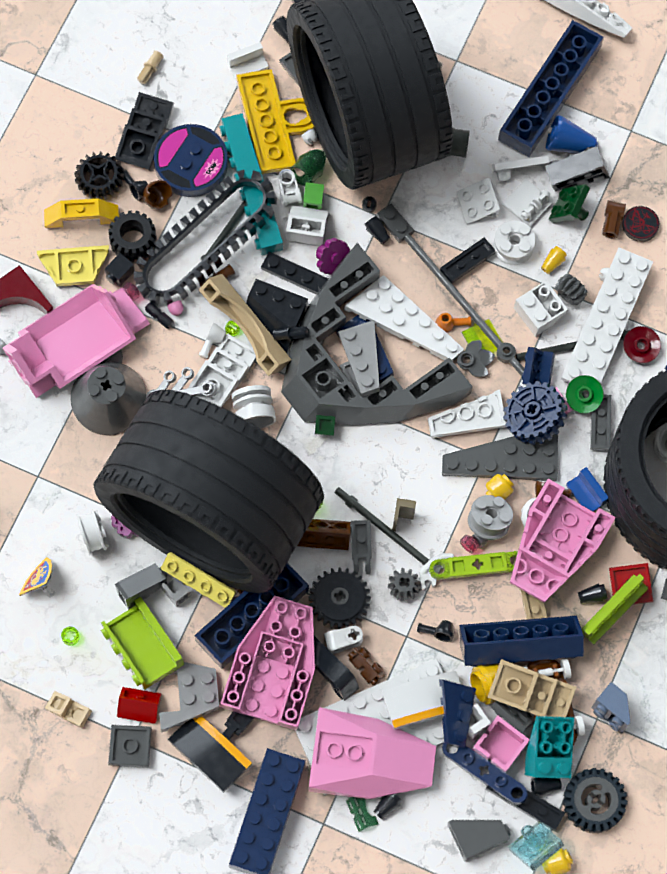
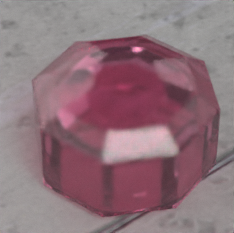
(131, 291)
(469, 543)

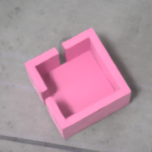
(502, 744)

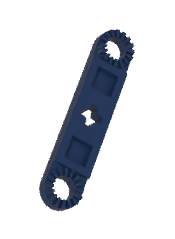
(496, 779)

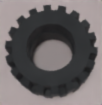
(127, 223)

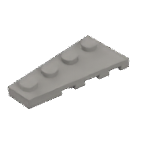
(361, 352)

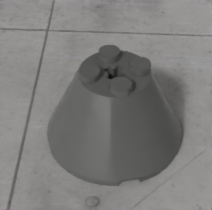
(107, 397)

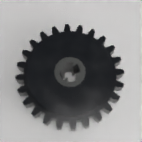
(350, 606)

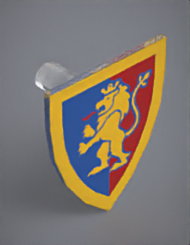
(39, 579)

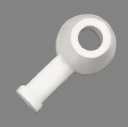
(215, 335)

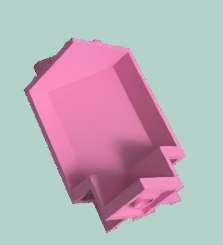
(74, 338)

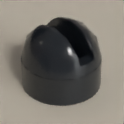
(373, 204)

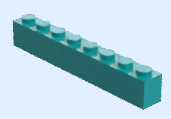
(244, 158)

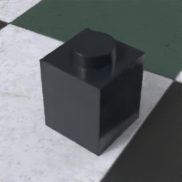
(119, 270)

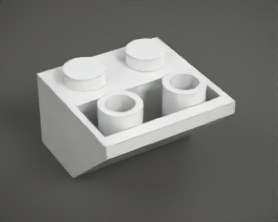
(306, 225)
(540, 308)

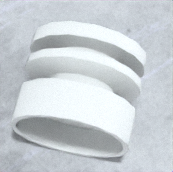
(254, 405)

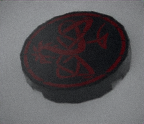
(640, 223)

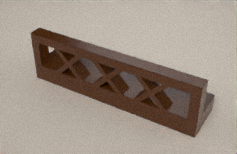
(326, 537)

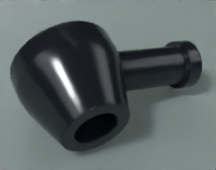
(136, 187)
(443, 632)

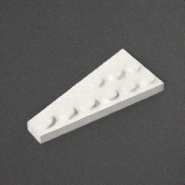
(403, 318)

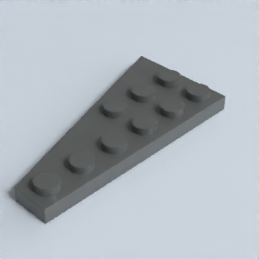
(505, 457)

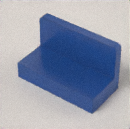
(587, 490)

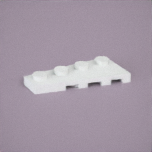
(476, 416)

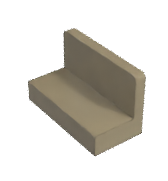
(404, 509)

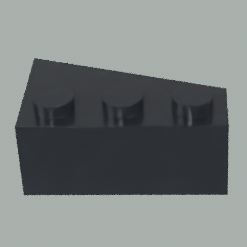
(276, 308)

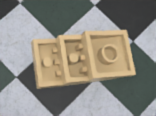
(531, 691)

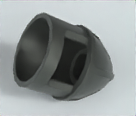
(459, 143)

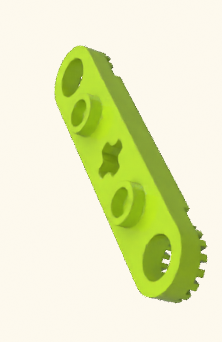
(462, 566)

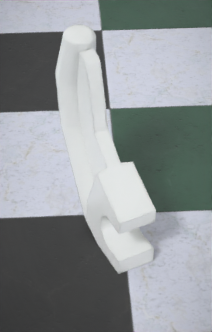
(424, 571)

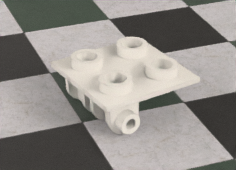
(478, 201)
(528, 202)

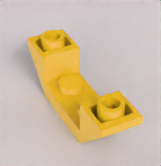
(80, 210)

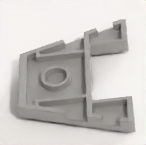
(196, 694)

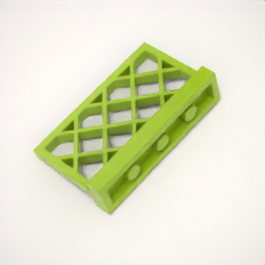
(614, 608)

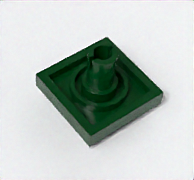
(570, 204)

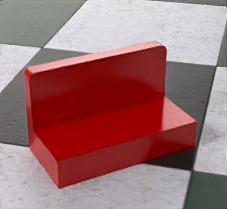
(138, 705)

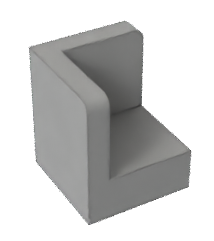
(176, 591)

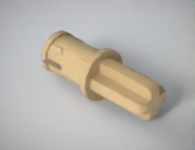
(150, 67)

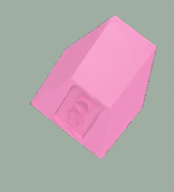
(274, 665)
(367, 757)

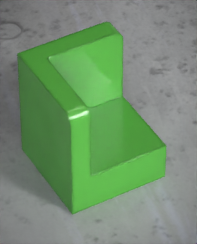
(313, 195)

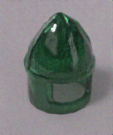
(312, 165)

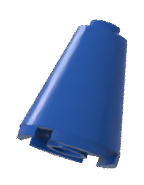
(568, 137)

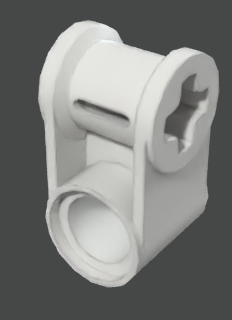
(288, 190)
(341, 639)

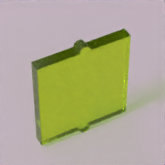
(475, 333)

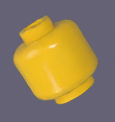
(499, 486)
(558, 863)

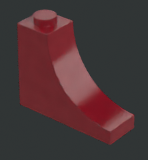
(19, 289)

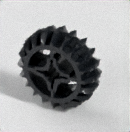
(99, 166)

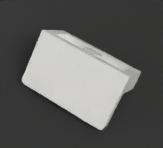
(247, 60)
(481, 726)

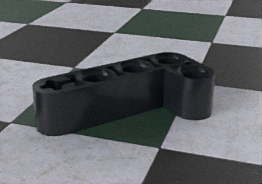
(334, 671)

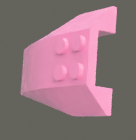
(556, 541)

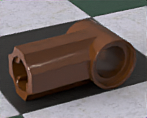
(613, 215)

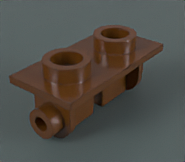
(362, 658)

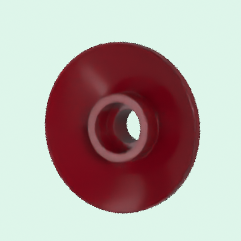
(646, 337)

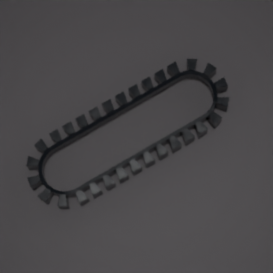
(268, 198)

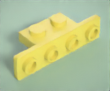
(198, 579)

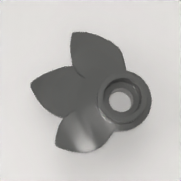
(478, 359)

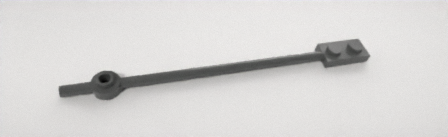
(402, 231)

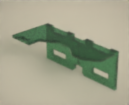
(369, 820)

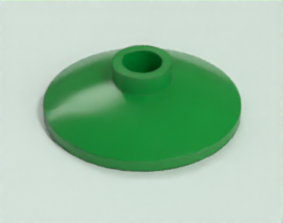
(575, 396)

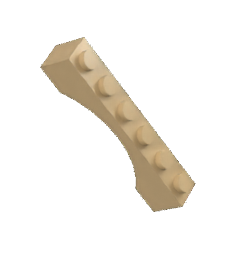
(224, 297)

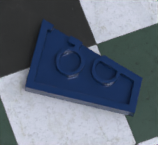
(457, 707)

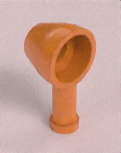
(448, 325)

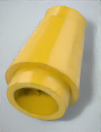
(554, 258)

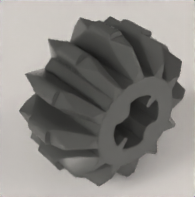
(571, 289)
(404, 591)

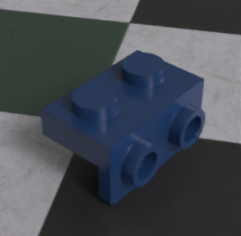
(538, 366)

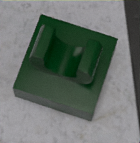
(325, 425)

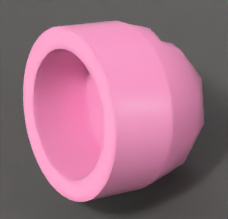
(176, 308)

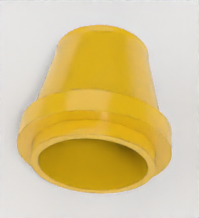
(482, 680)

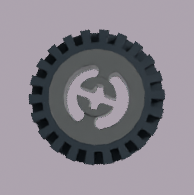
(581, 814)

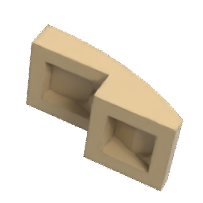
(68, 709)

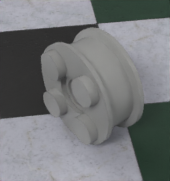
(490, 517)

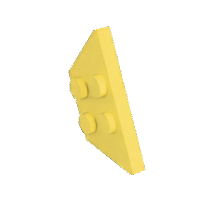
(74, 265)

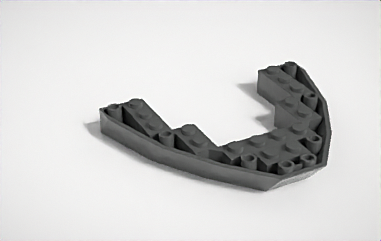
(319, 387)

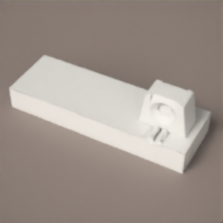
(503, 169)

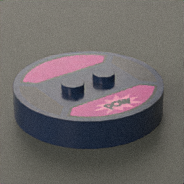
(191, 160)

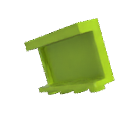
(142, 645)

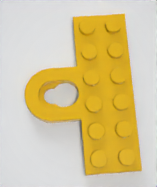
(266, 120)

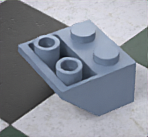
(613, 707)

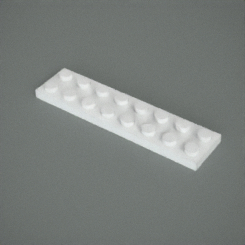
(608, 316)

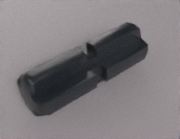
(161, 317)

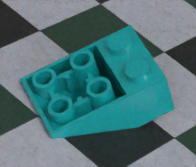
(550, 748)

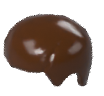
(157, 194)

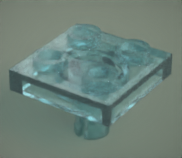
(535, 845)

